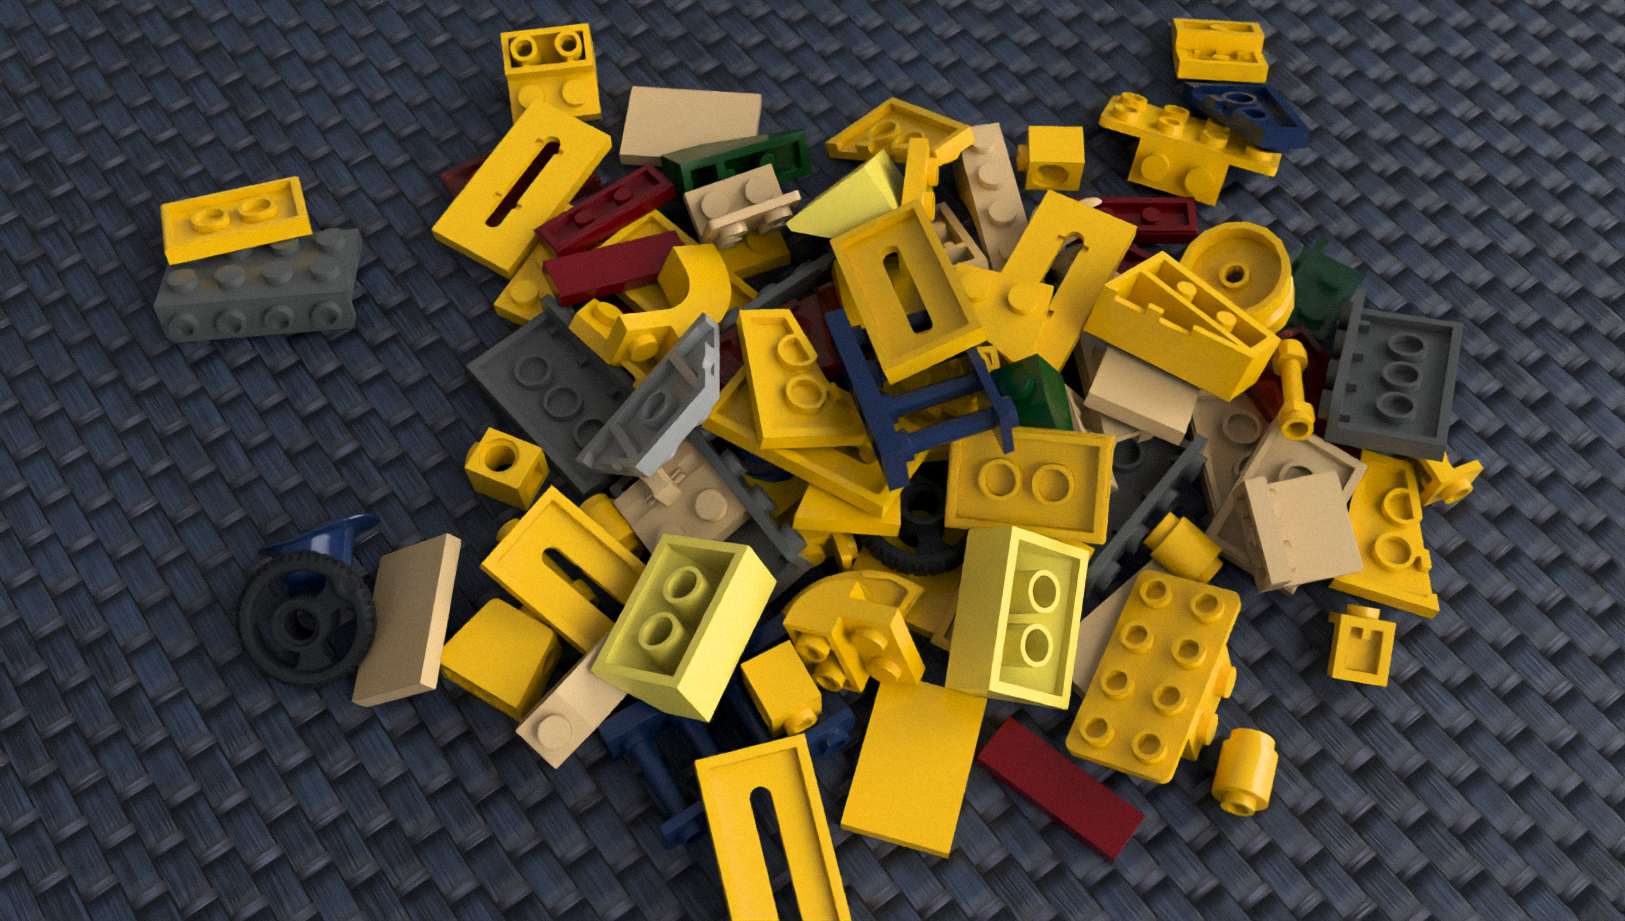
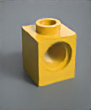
(1052, 158)
(516, 484)
(782, 690)

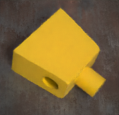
(503, 657)

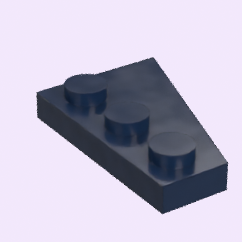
(1251, 111)

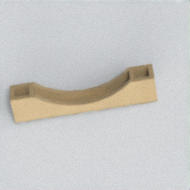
(991, 194)

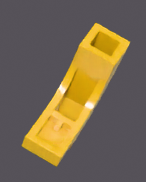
(693, 283)

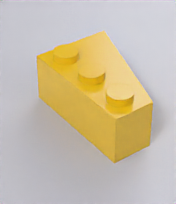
(1182, 327)

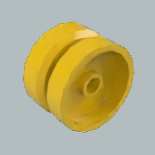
(1247, 268)

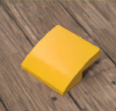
(1218, 50)

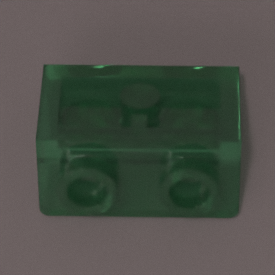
(1320, 290)

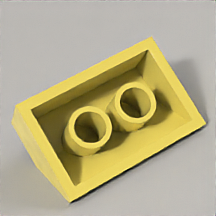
(853, 200)
(1017, 617)
(686, 625)

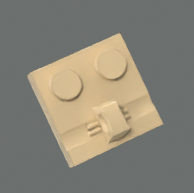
(682, 500)

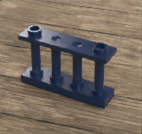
(882, 411)
(634, 730)

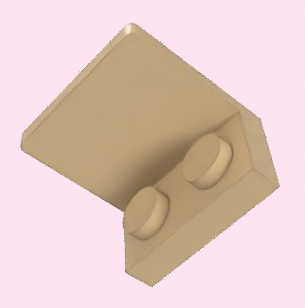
(740, 206)
(1296, 530)

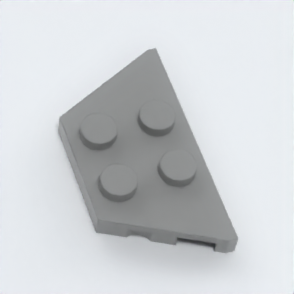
(662, 408)

